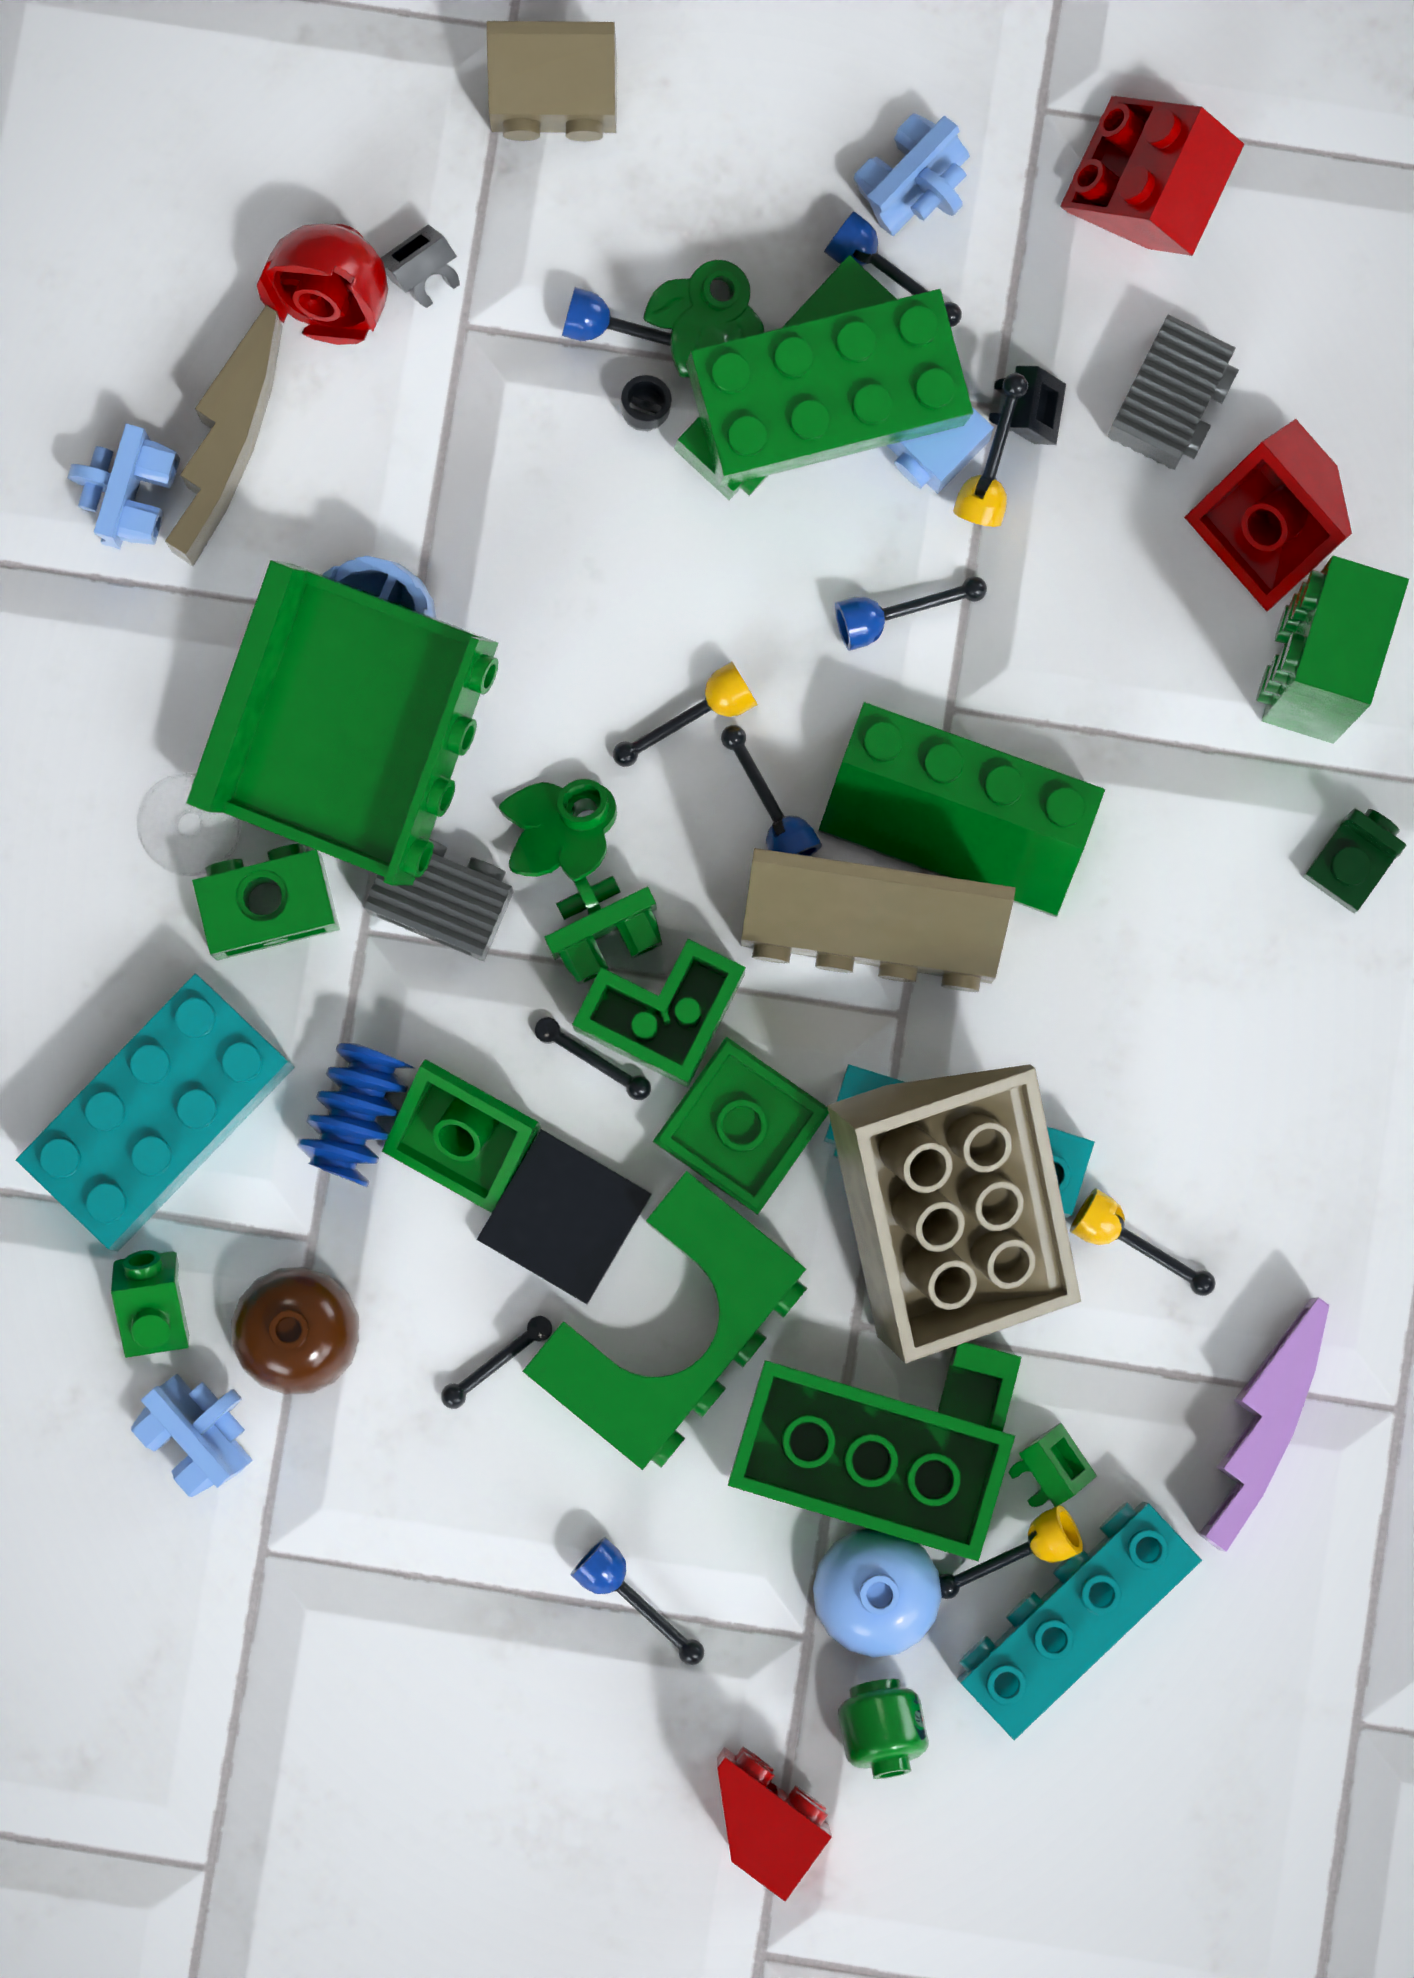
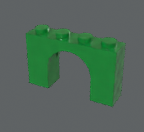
(643, 1411)

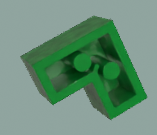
(664, 1030)

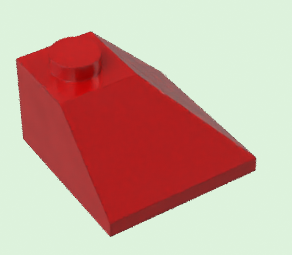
(1275, 514)

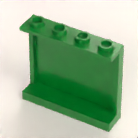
(344, 722)

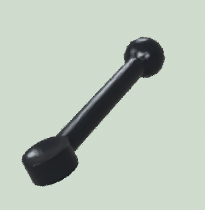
(549, 1031)
(538, 1330)

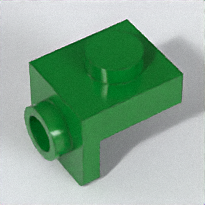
(149, 1303)

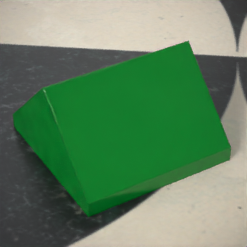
(460, 1136)

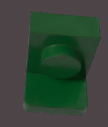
(1356, 858)

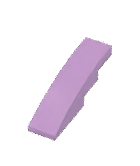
(1276, 1400)

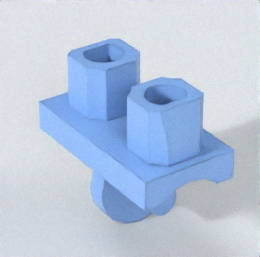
(920, 179)
(120, 514)
(200, 1427)

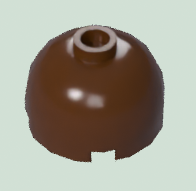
(295, 1330)

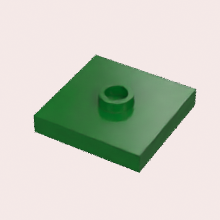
(741, 1125)

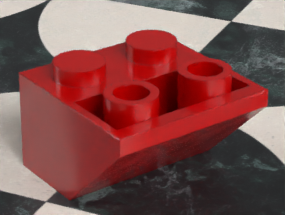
(1153, 173)
(769, 1831)

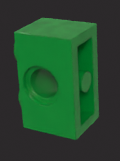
(303, 911)

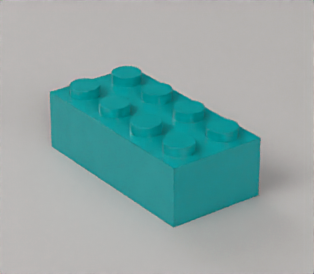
(155, 1113)

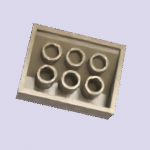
(875, 919)
(954, 1207)

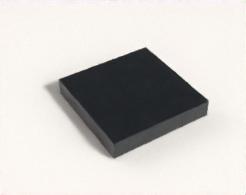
(564, 1216)

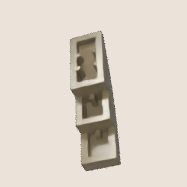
(234, 412)

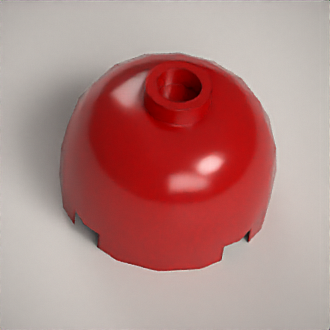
(326, 280)

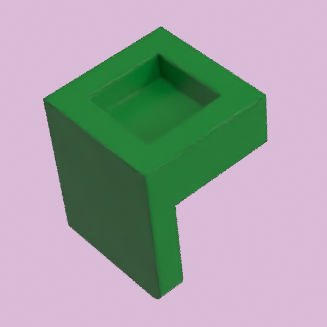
(979, 1385)

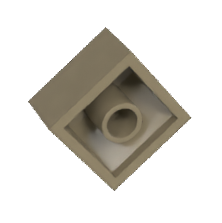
(552, 79)

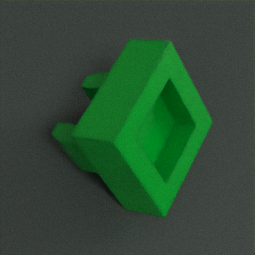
(1056, 1467)

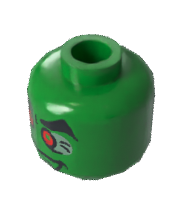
(883, 1727)

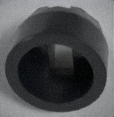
(648, 394)

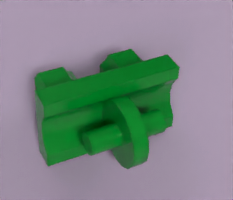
(630, 915)

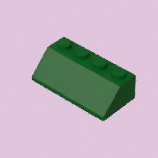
(960, 808)

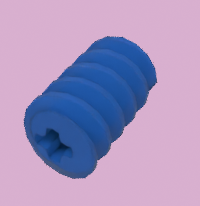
(353, 1112)

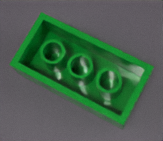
(829, 387)
(1331, 649)
(871, 1460)

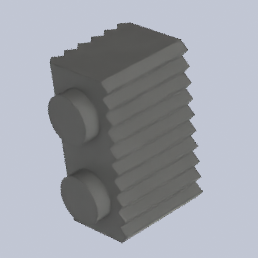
(1172, 393)
(447, 903)

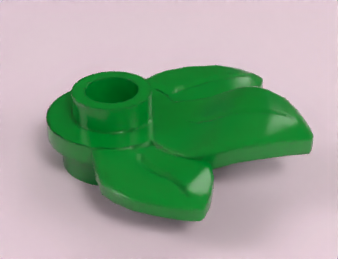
(697, 316)
(553, 831)

